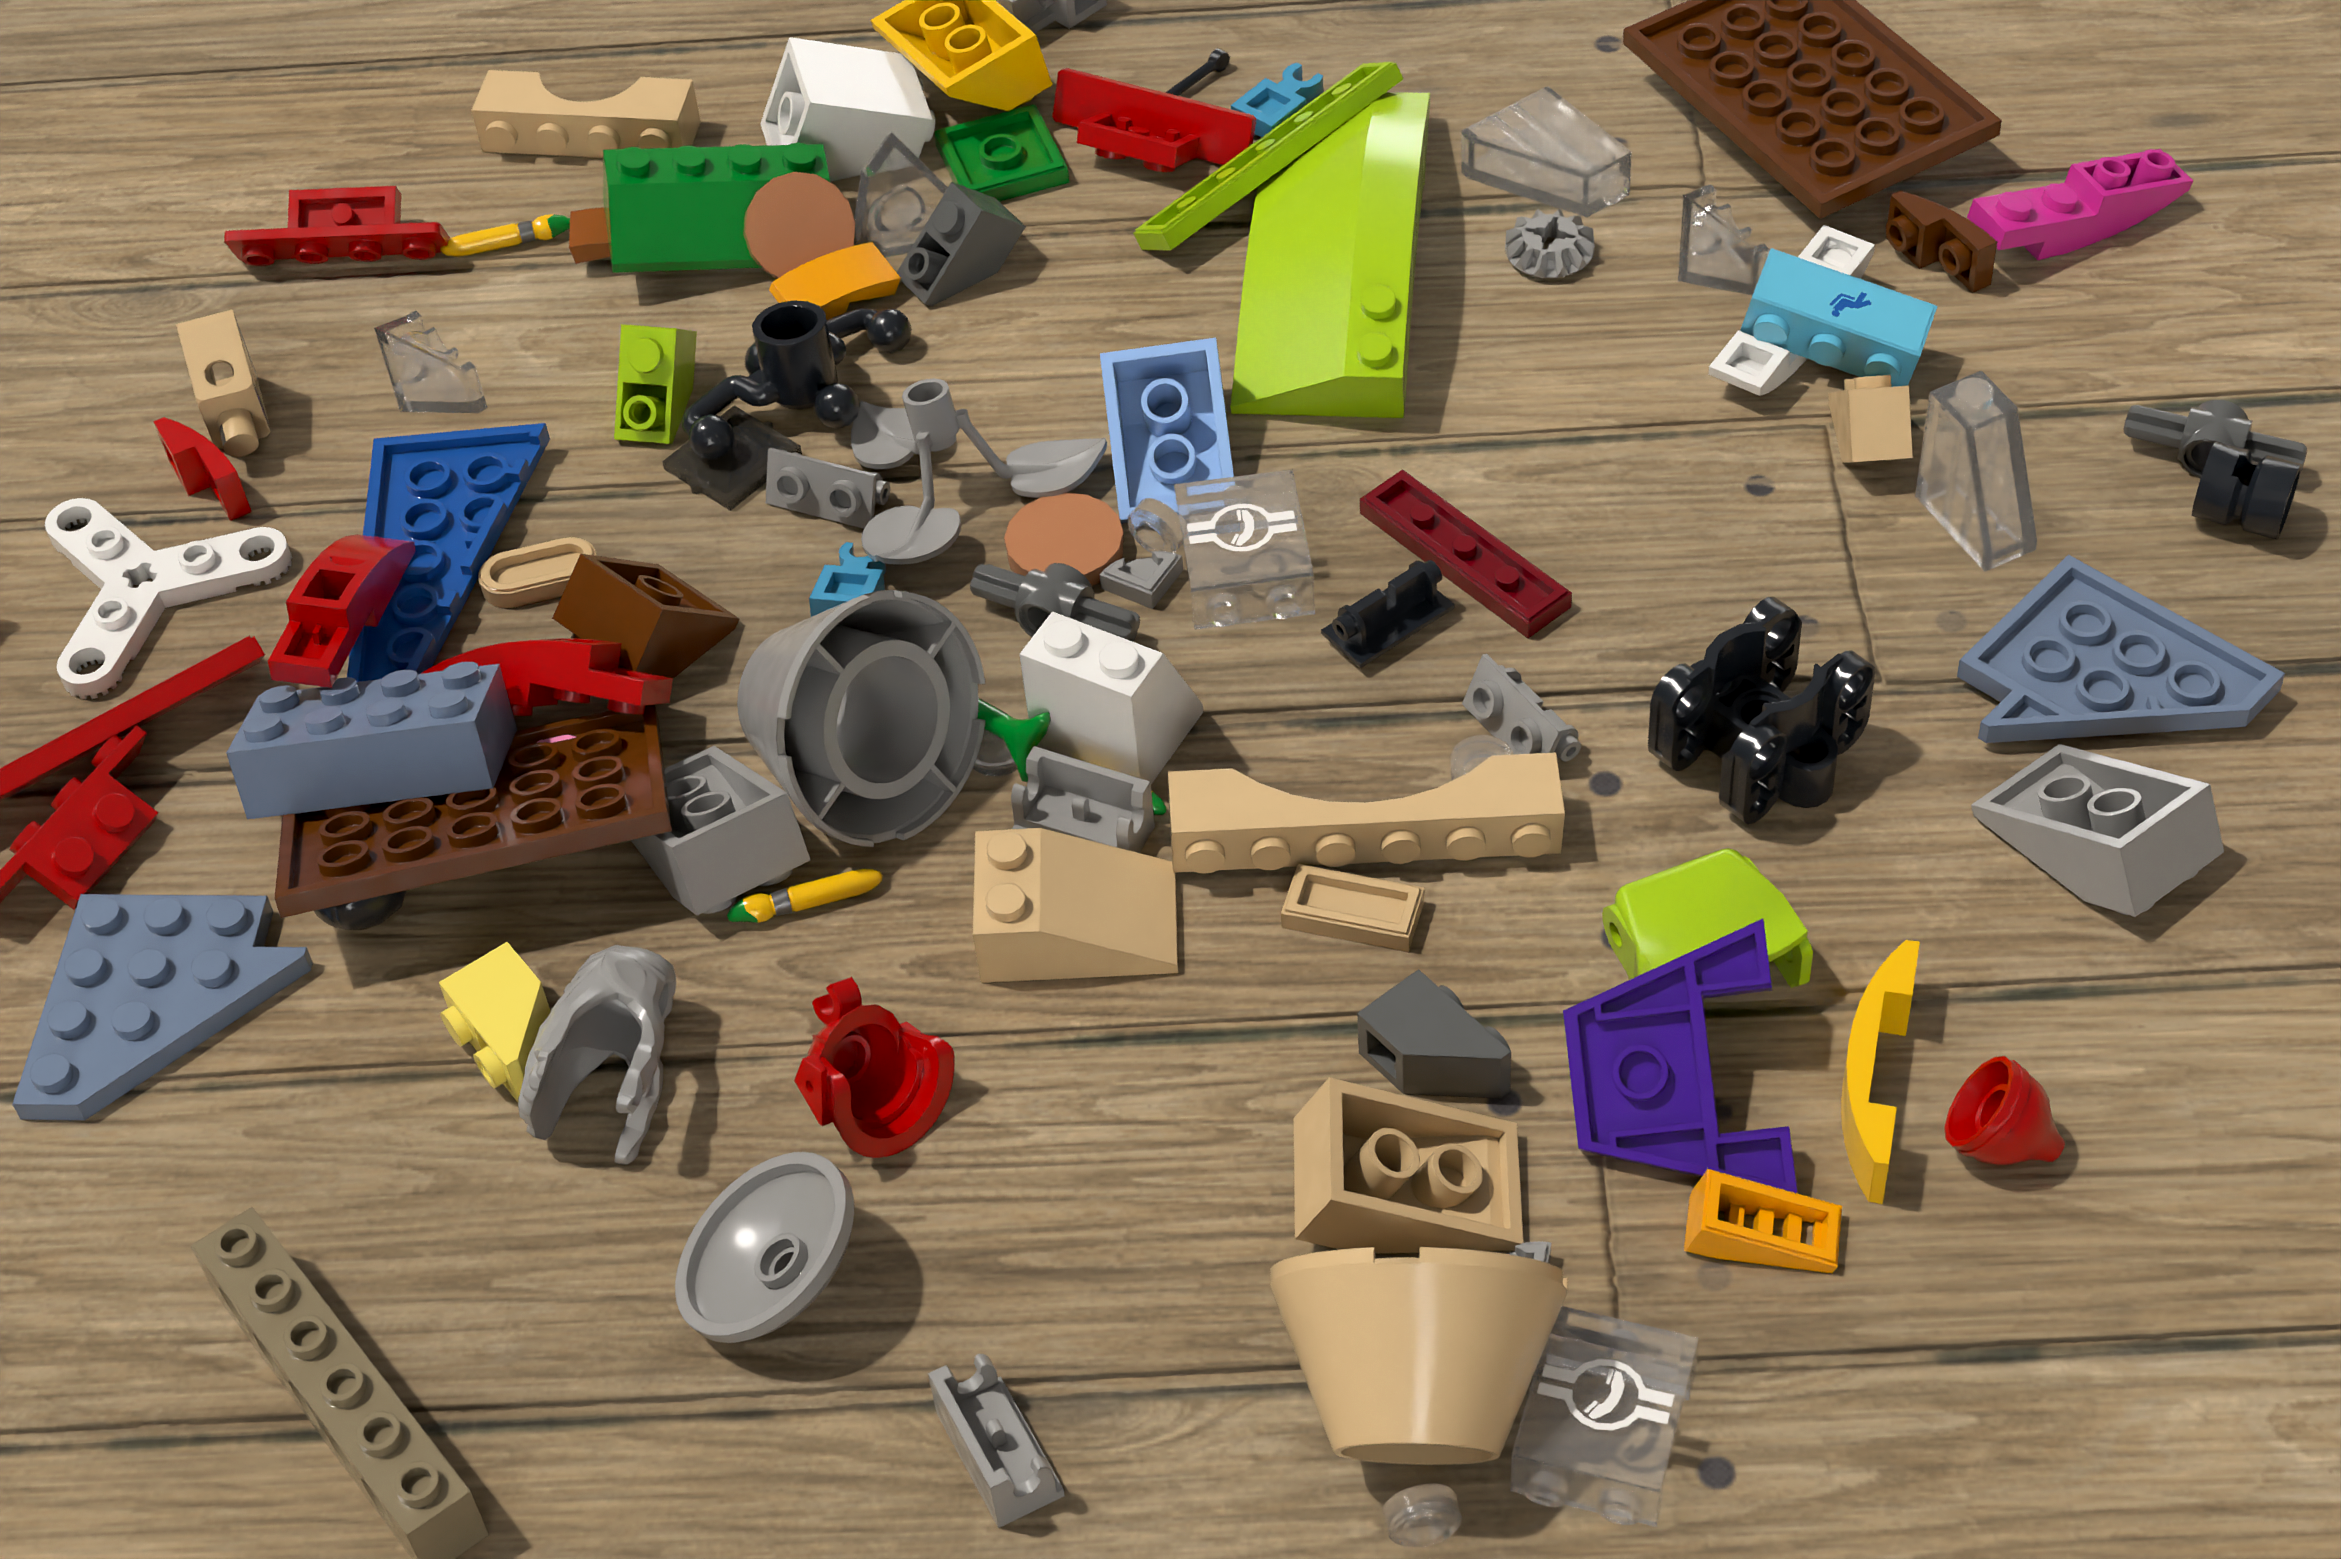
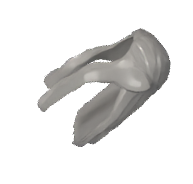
(606, 1010)

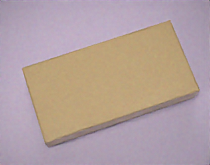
(1353, 907)

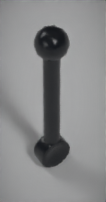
(1217, 61)

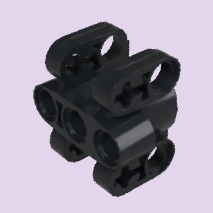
(1739, 712)

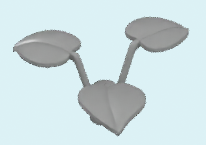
(930, 423)

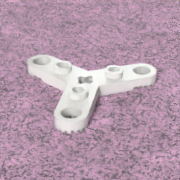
(119, 559)

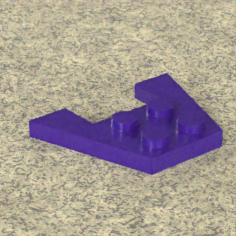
(1647, 1068)

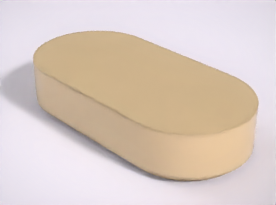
(531, 572)

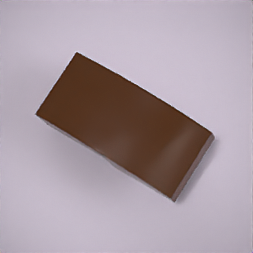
(1935, 233)

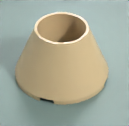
(1418, 1351)

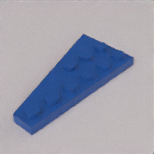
(453, 503)

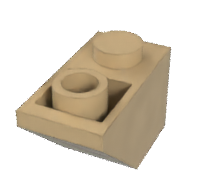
(1872, 420)

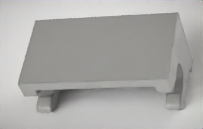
(1083, 801)
(994, 1442)

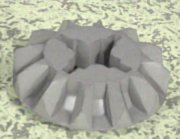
(1563, 257)

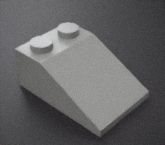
(2106, 826)
(725, 833)

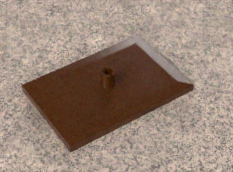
(1813, 92)
(543, 806)

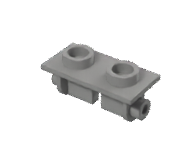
(823, 488)
(1515, 713)

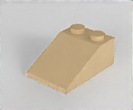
(1070, 908)
(1403, 1174)

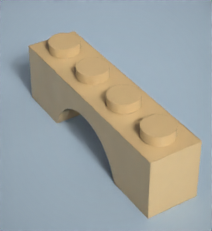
(524, 118)

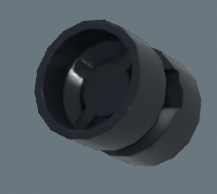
(2246, 490)

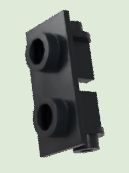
(1389, 615)

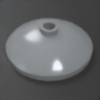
(765, 1248)

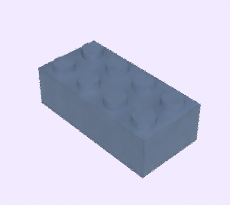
(373, 740)

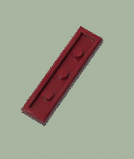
(1466, 553)

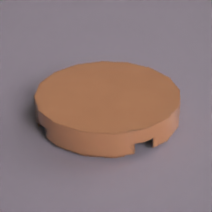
(796, 222)
(1065, 531)

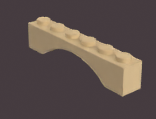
(1493, 811)

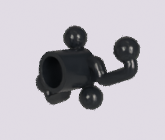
(794, 367)

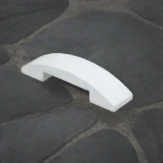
(1764, 366)

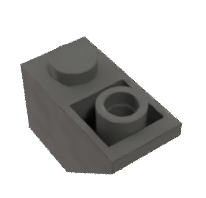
(959, 245)
(1431, 1044)

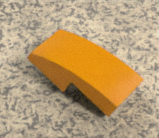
(839, 279)

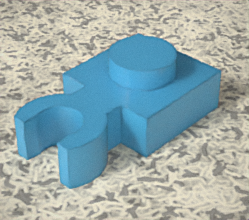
(1276, 102)
(845, 582)

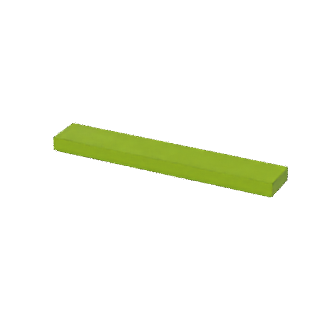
(1267, 156)

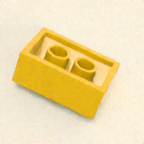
(968, 49)

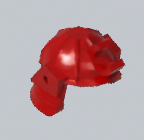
(873, 1075)

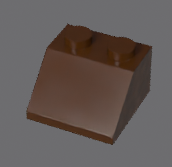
(646, 609)

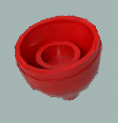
(2003, 1116)

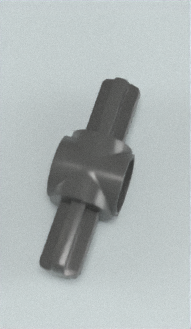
(2204, 425)
(1054, 590)

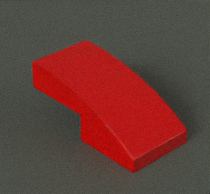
(201, 466)

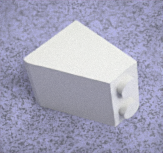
(846, 102)
(1106, 697)

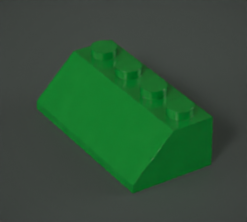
(691, 202)

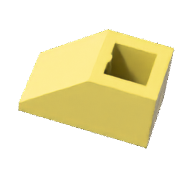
(499, 1011)

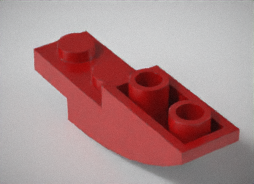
(332, 604)
(568, 671)

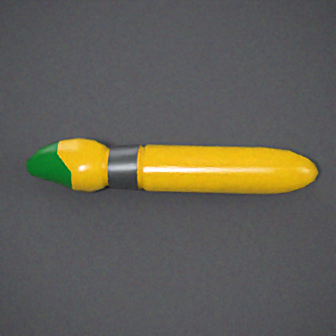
(508, 235)
(762, 907)

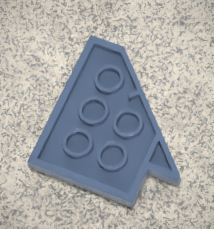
(2107, 662)
(144, 988)

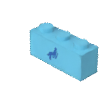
(1838, 319)

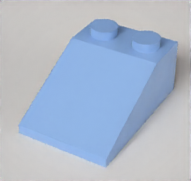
(1165, 420)

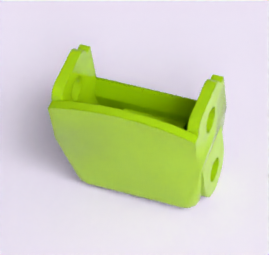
(1698, 904)

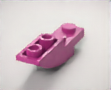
(2088, 207)

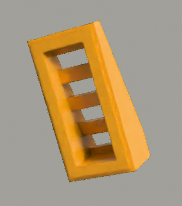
(1733, 1242)

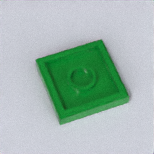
(1003, 154)

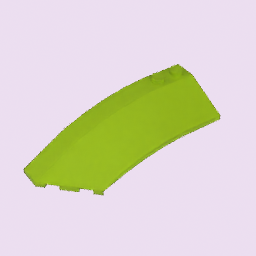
(1335, 271)

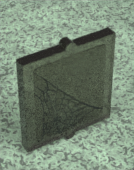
(740, 470)

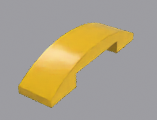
(1868, 1125)

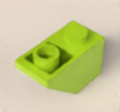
(653, 382)

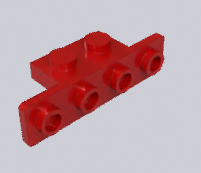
(1148, 123)
(339, 223)
(87, 832)

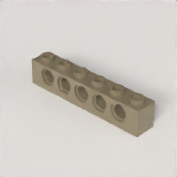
(340, 1390)

